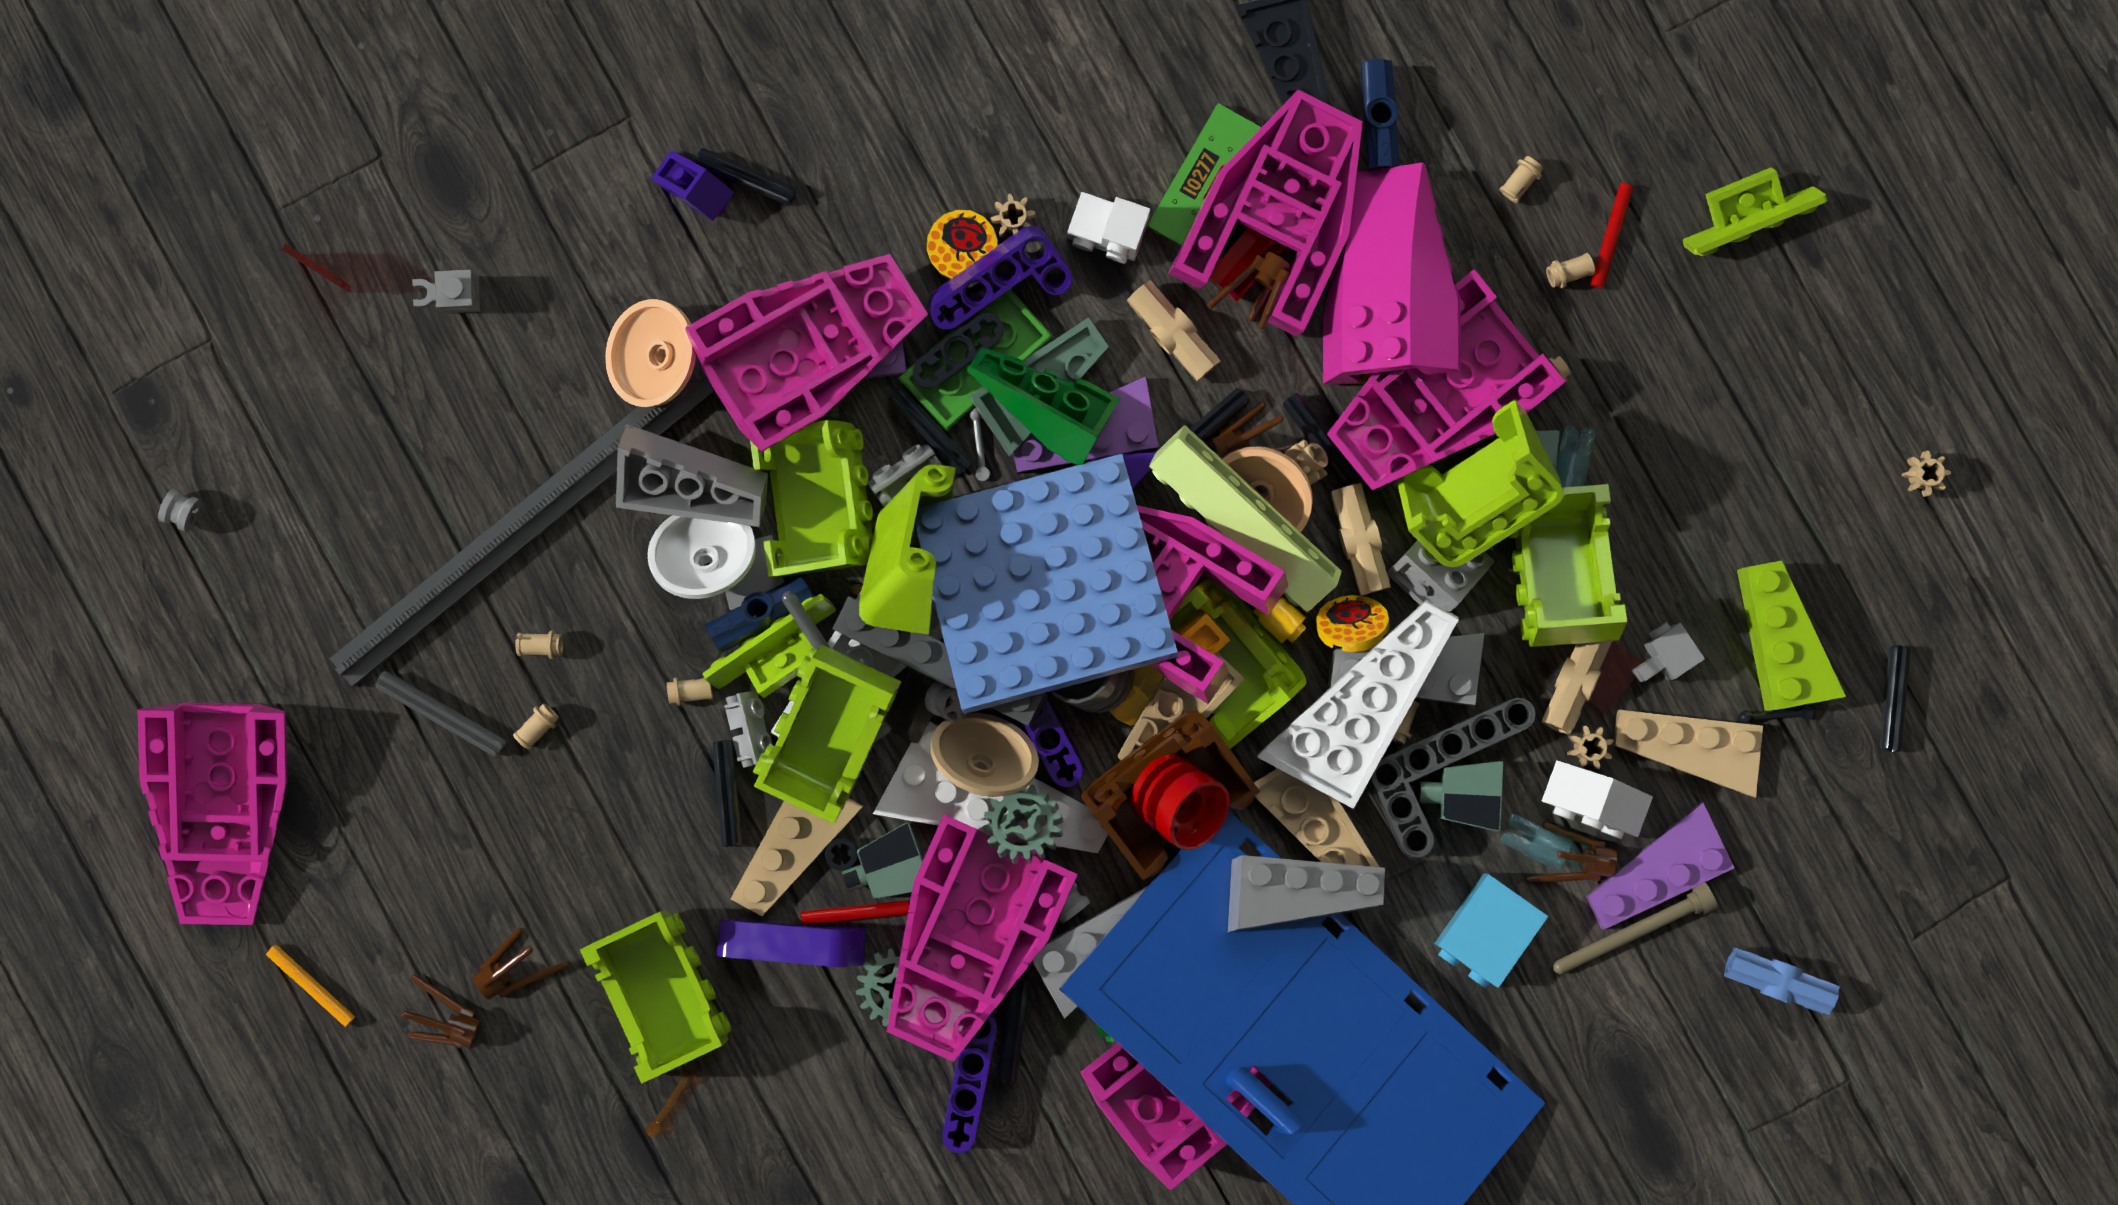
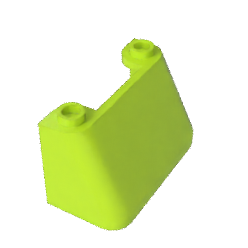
(1484, 495)
(897, 576)
(1268, 669)

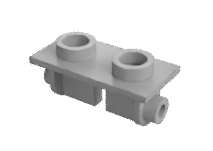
(893, 478)
(747, 712)

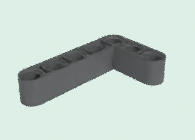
(1437, 759)

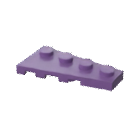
(1126, 432)
(1672, 864)

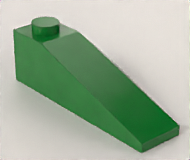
(1056, 411)

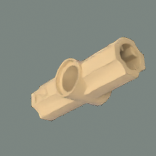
(1173, 330)
(1360, 539)
(1575, 685)

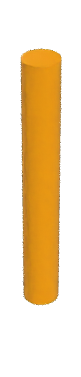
(310, 985)

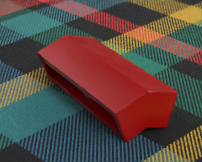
(1239, 258)

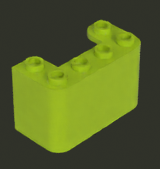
(1569, 573)
(826, 733)
(658, 993)

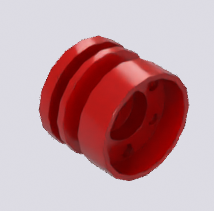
(1180, 801)

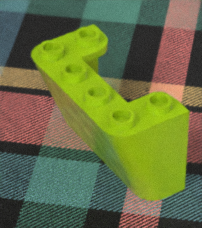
(818, 500)

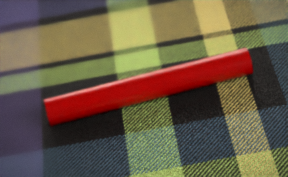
(1611, 235)
(855, 912)

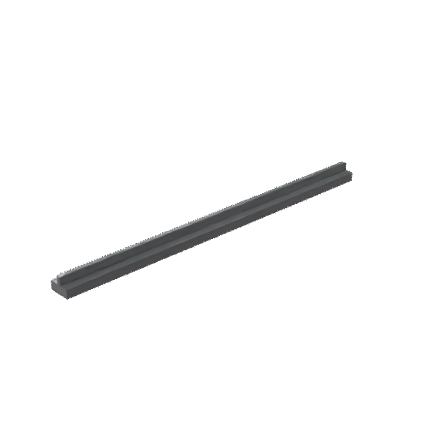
(508, 537)

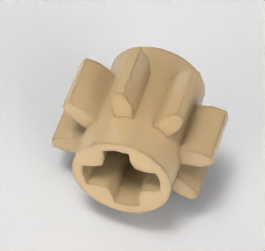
(1004, 213)
(1310, 458)
(1916, 472)
(1600, 743)

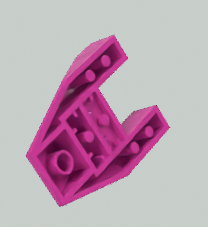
(1292, 187)
(1182, 553)

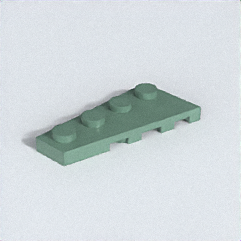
(1068, 354)

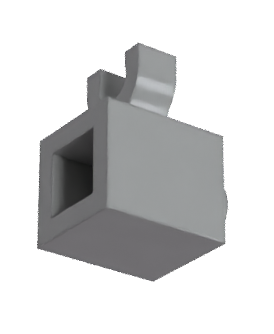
(452, 292)
(1670, 652)

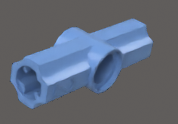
(1781, 981)

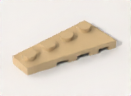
(1171, 702)
(1701, 747)
(1313, 819)
(786, 852)

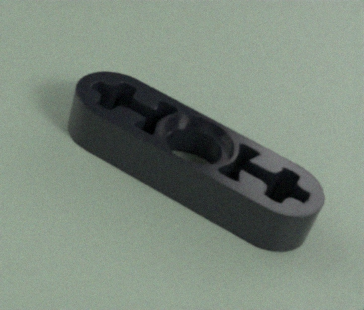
(931, 359)

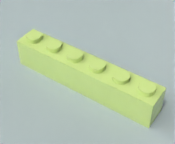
(1243, 516)

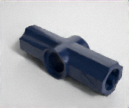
(1380, 93)
(740, 622)

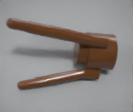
(1271, 274)
(1230, 441)
(1597, 861)
(494, 977)
(459, 1029)

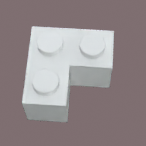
(1109, 226)
(1598, 799)

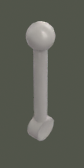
(982, 472)

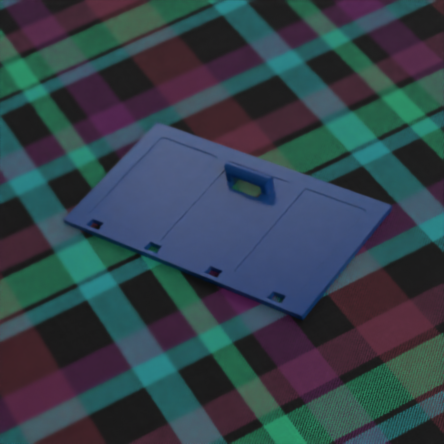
(1380, 1095)

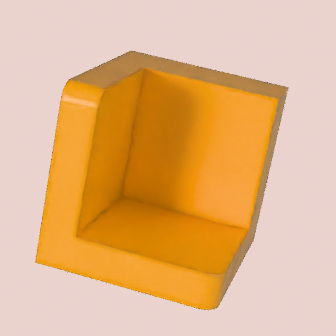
(1203, 631)

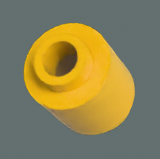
(1283, 621)

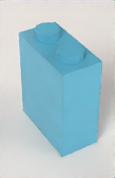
(1490, 931)

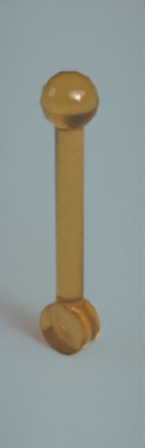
(654, 1127)

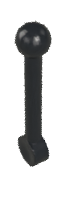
(1804, 712)

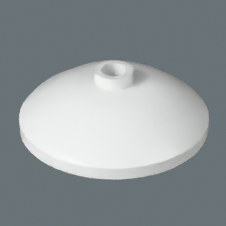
(687, 543)

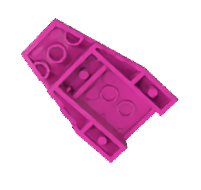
(1392, 283)
(803, 345)
(1408, 424)
(215, 802)
(969, 936)
(1153, 1120)

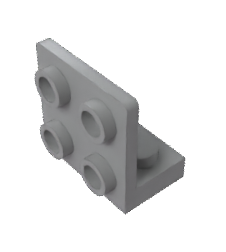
(1429, 580)

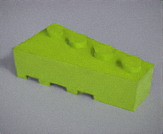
(1783, 641)

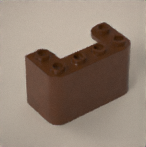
(1111, 792)

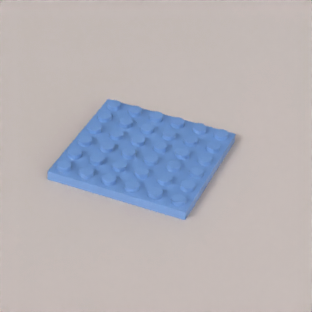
(1044, 584)

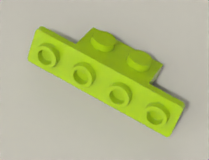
(1748, 207)
(773, 655)

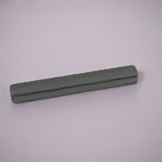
(440, 714)

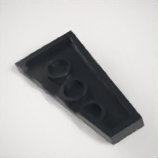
(1286, 45)

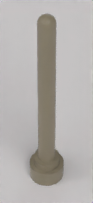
(1697, 901)

